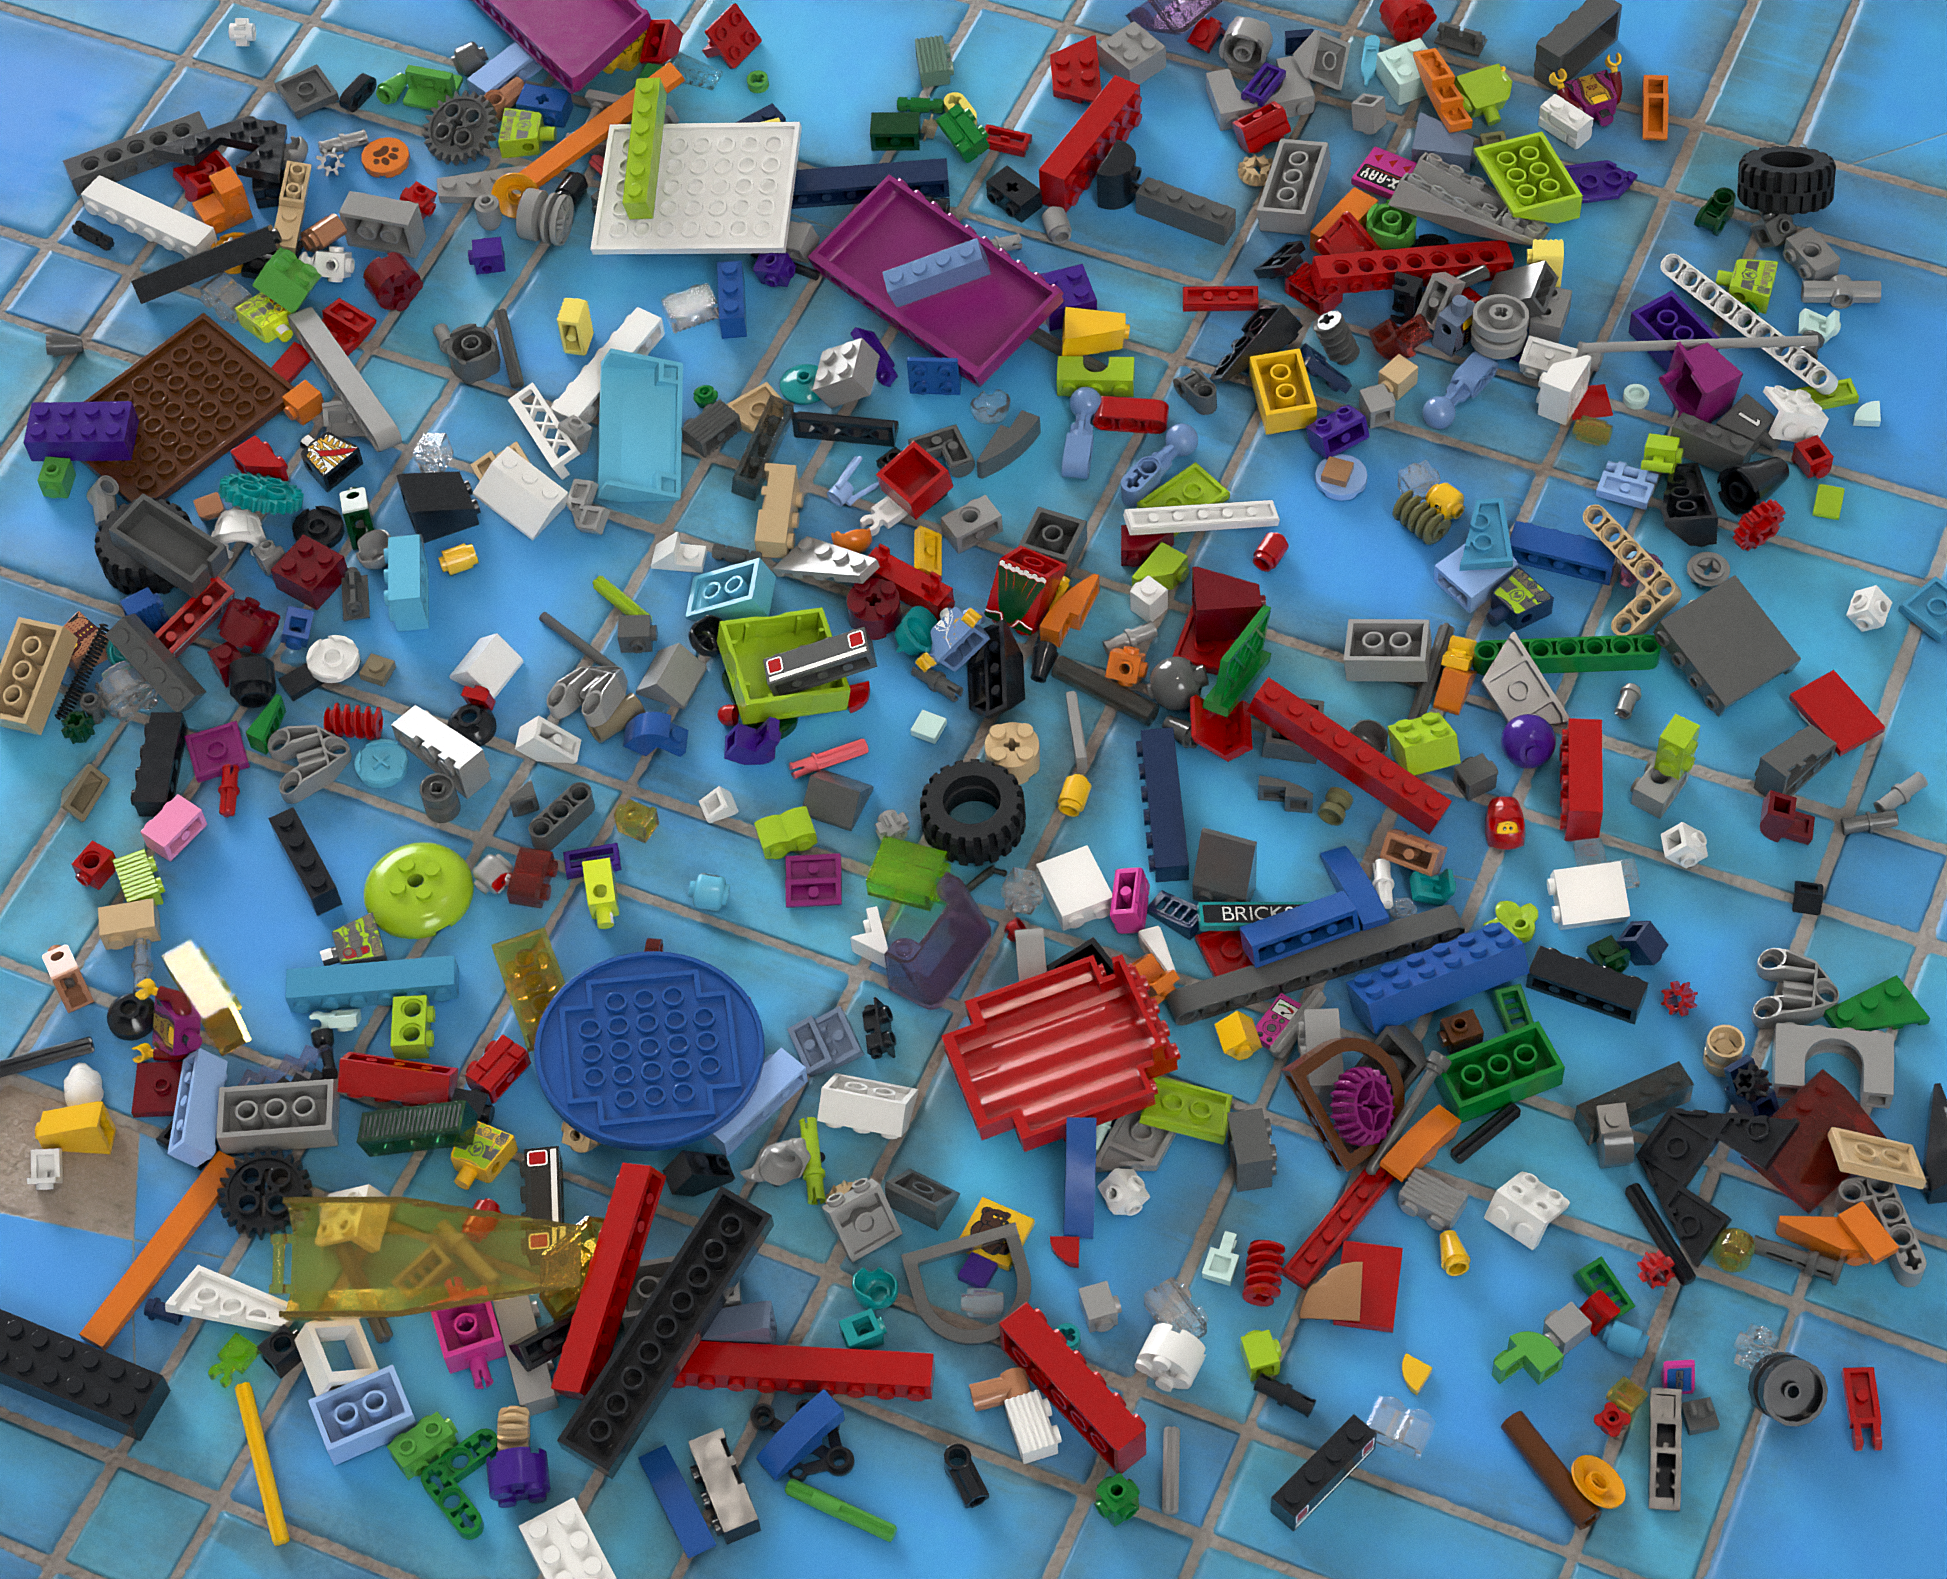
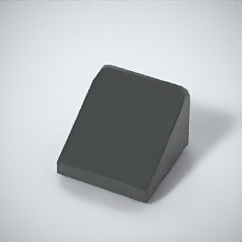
(524, 800)

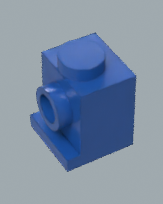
(297, 620)

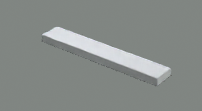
(1201, 517)

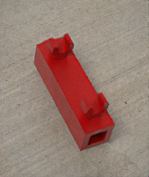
(912, 584)

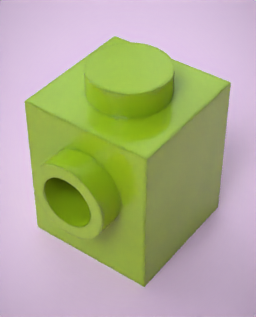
(1260, 1353)

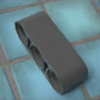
(558, 828)

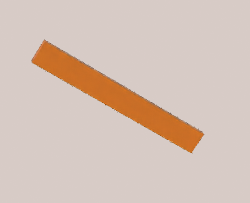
(593, 131)
(157, 1254)

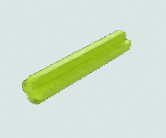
(617, 597)

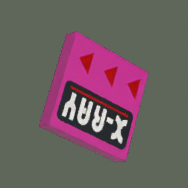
(1382, 172)

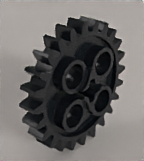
(239, 1193)

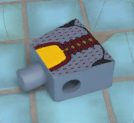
(1454, 326)

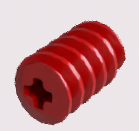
(354, 723)
(1263, 1272)

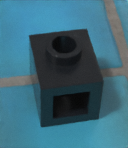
(479, 1102)

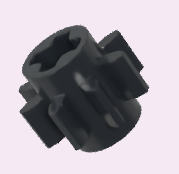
(1752, 1082)

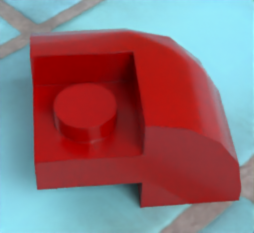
(196, 178)

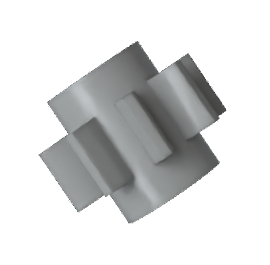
(328, 168)
(892, 825)

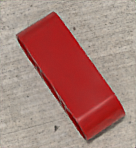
(1131, 415)

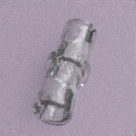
(142, 964)

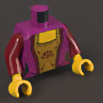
(1594, 93)
(174, 1026)

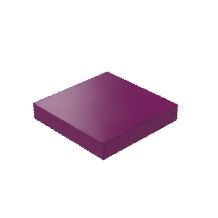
(215, 748)

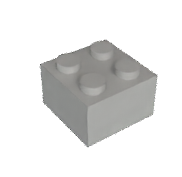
(1132, 54)
(846, 372)

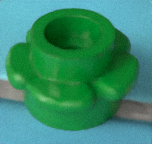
(705, 395)

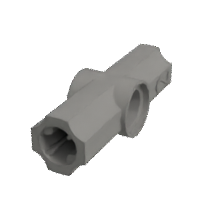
(1840, 291)

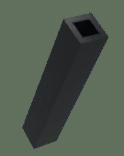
(207, 263)

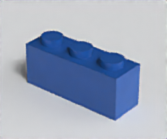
(731, 299)

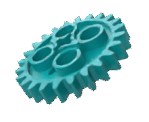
(260, 493)

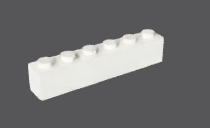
(147, 217)
(582, 396)

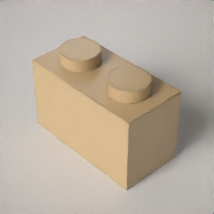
(127, 922)

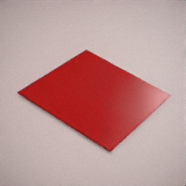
(1594, 403)

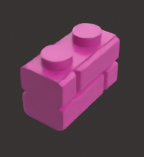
(1129, 900)

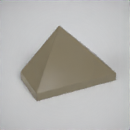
(83, 792)

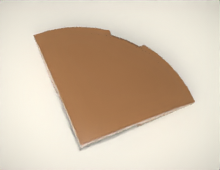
(1335, 1295)

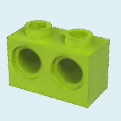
(406, 1027)

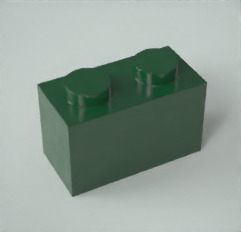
(895, 131)

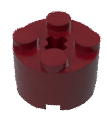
(392, 281)
(875, 607)
(248, 624)

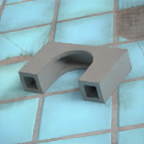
(1294, 94)
(1868, 1051)

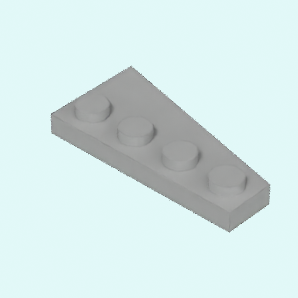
(470, 186)

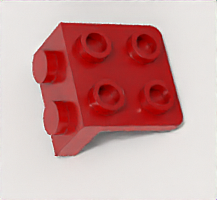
(1219, 734)

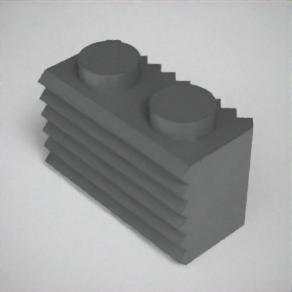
(711, 428)

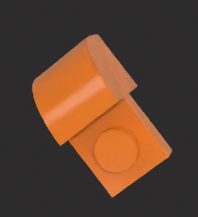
(1159, 981)

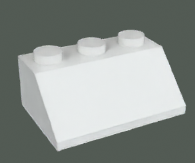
(520, 493)
(866, 1105)

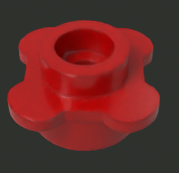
(1611, 1428)

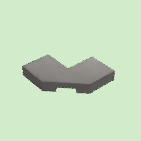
(579, 501)

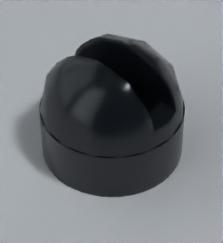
(322, 1037)

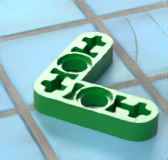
(450, 1476)

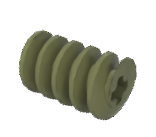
(1420, 519)

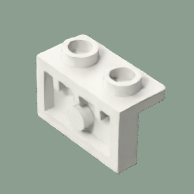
(1541, 354)

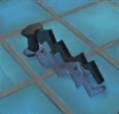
(309, 1054)

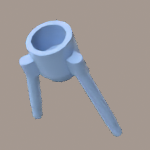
(842, 490)

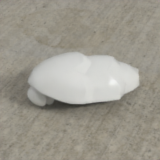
(82, 1085)

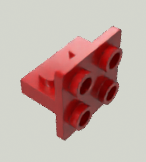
(731, 37)

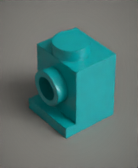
(862, 1323)

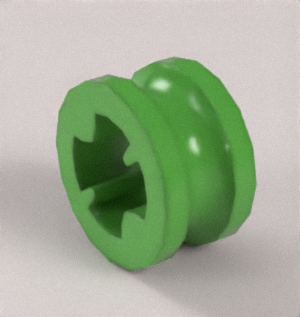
(757, 76)

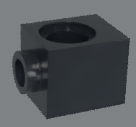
(269, 1349)

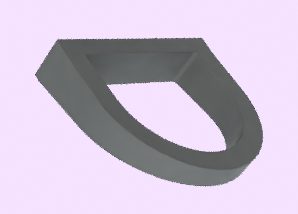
(915, 1259)

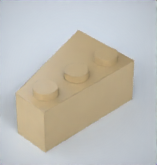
(779, 511)

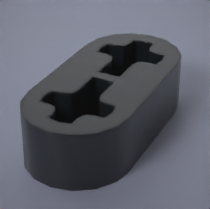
(357, 92)

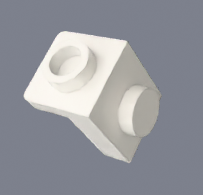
(46, 1168)

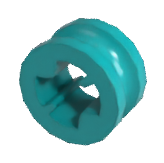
(1067, 1329)

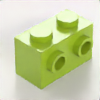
(1677, 747)

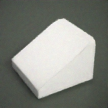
(718, 805)

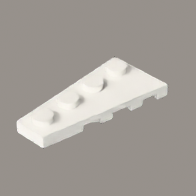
(225, 1300)

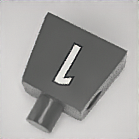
(1751, 422)

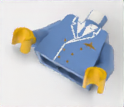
(954, 639)

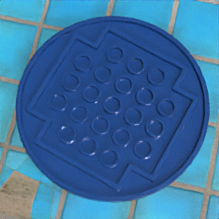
(649, 1051)

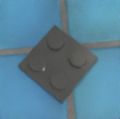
(306, 91)

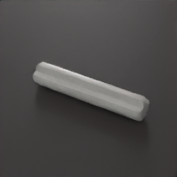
(1289, 1034)
(1171, 1461)

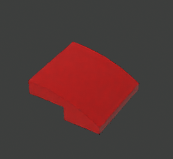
(347, 324)

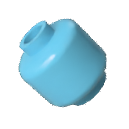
(709, 892)

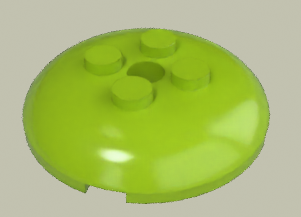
(424, 909)

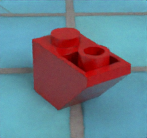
(259, 457)

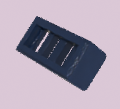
(1186, 929)

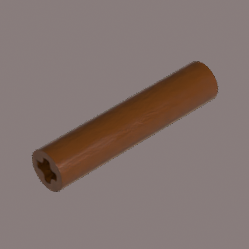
(1550, 1469)

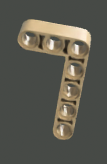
(1637, 566)

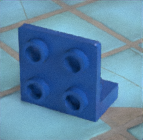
(934, 376)

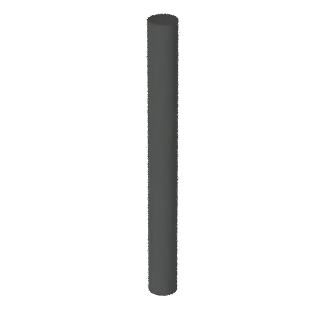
(575, 640)

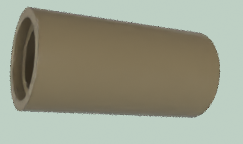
(622, 715)

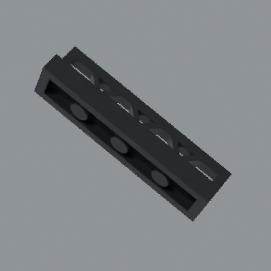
(845, 428)

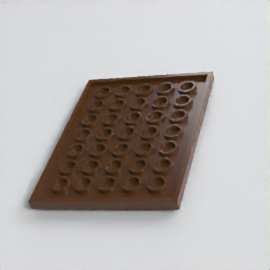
(193, 406)

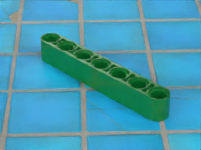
(1579, 653)

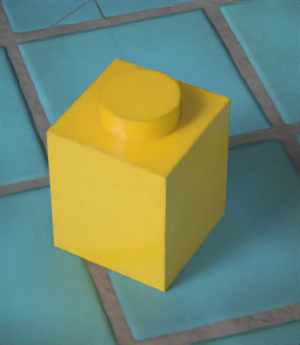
(1238, 1035)

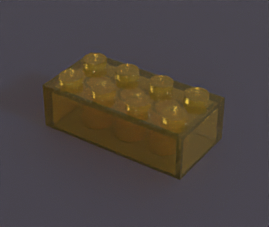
(529, 977)

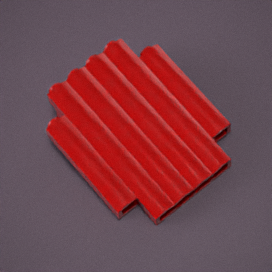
(1060, 1051)

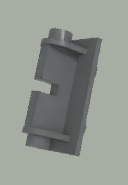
(1464, 41)
(355, 595)

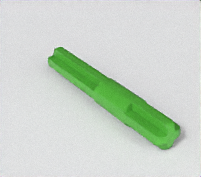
(840, 1509)

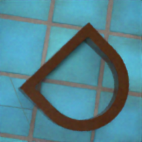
(1296, 1076)

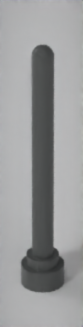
(1435, 1067)

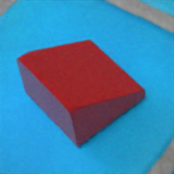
(1599, 1311)

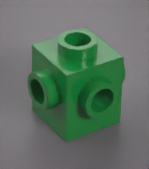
(1117, 1499)

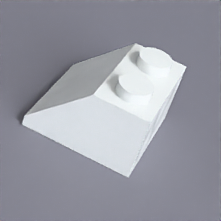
(1563, 388)

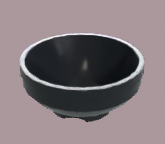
(478, 731)
(133, 1025)

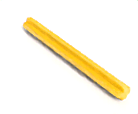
(262, 1464)

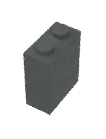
(1529, 284)

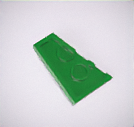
(1878, 1008)

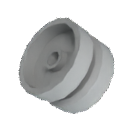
(1499, 326)

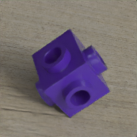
(774, 269)

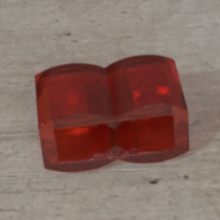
(531, 877)

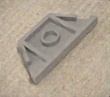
(1519, 685)
(1133, 1146)

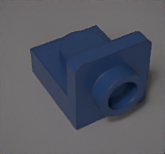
(1294, 39)

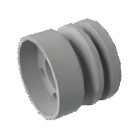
(544, 216)

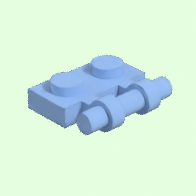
(1626, 490)

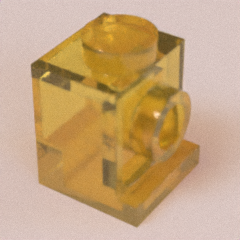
(636, 820)

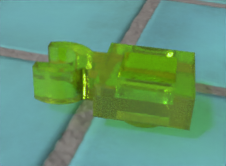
(235, 1355)

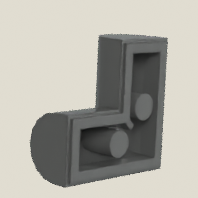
(949, 445)

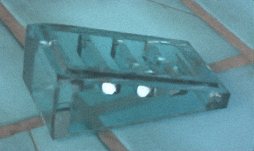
(686, 64)

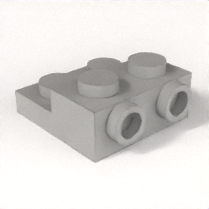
(861, 1218)

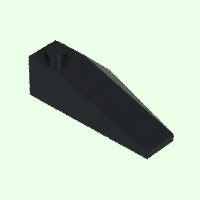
(1264, 333)

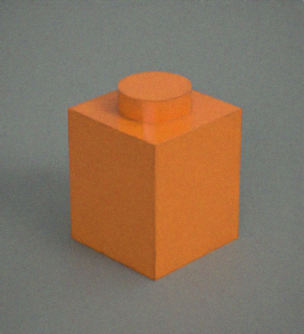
(303, 403)

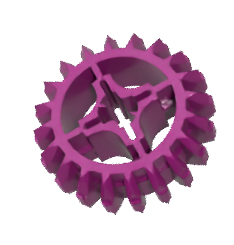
(1362, 1106)

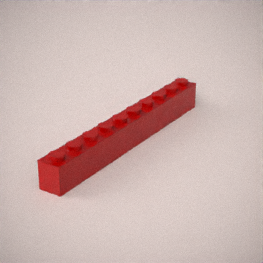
(809, 1370)

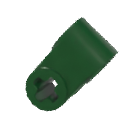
(1717, 210)

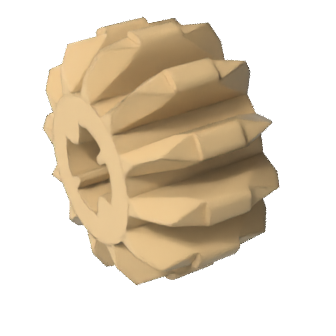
(513, 1427)

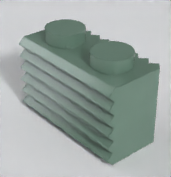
(933, 61)

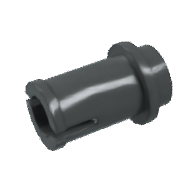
(91, 705)

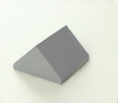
(1323, 59)
(672, 676)

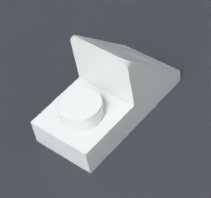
(678, 557)
(872, 943)

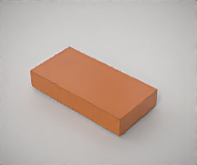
(1867, 1233)

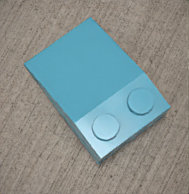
(732, 592)

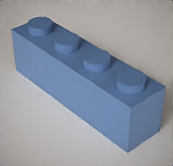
(936, 272)

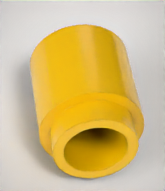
(458, 558)
(1074, 795)

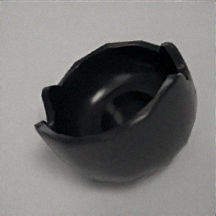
(704, 636)

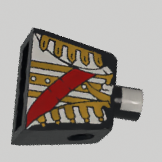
(330, 459)

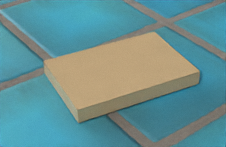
(1876, 1158)

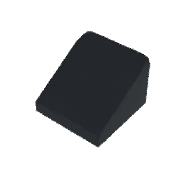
(1807, 898)

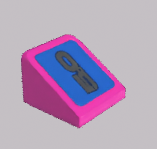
(1679, 1375)

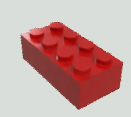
(1581, 779)

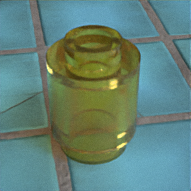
(1592, 430)

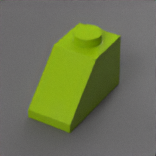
(1164, 566)

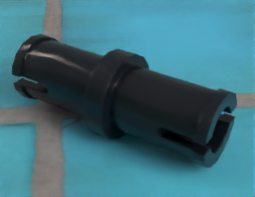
(1284, 1394)

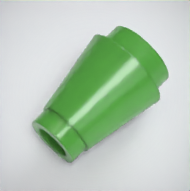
(391, 89)

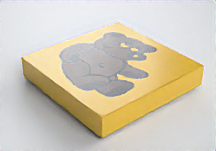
(993, 1215)

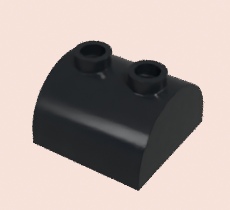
(1118, 177)

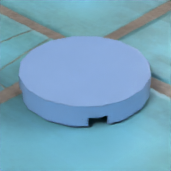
(1354, 486)

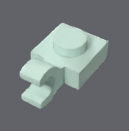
(341, 1019)
(1221, 1262)

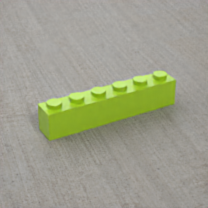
(644, 148)

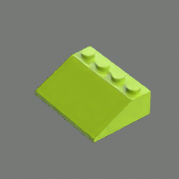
(1531, 179)

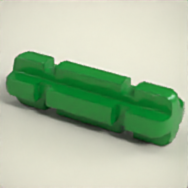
(920, 104)

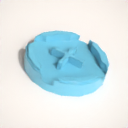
(381, 763)

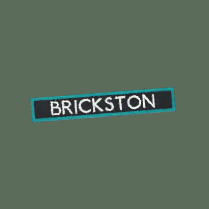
(1232, 915)

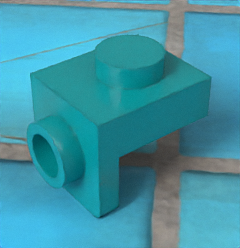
(1432, 889)

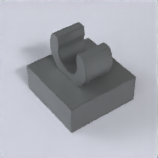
(1699, 1416)

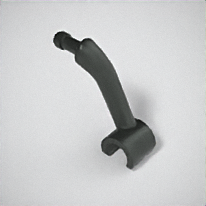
(984, 875)

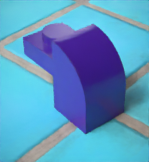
(753, 745)

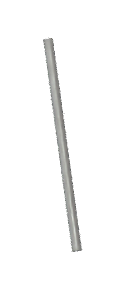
(1721, 343)

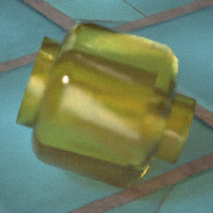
(1734, 1250)

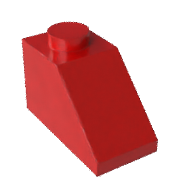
(661, 42)

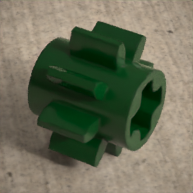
(78, 727)

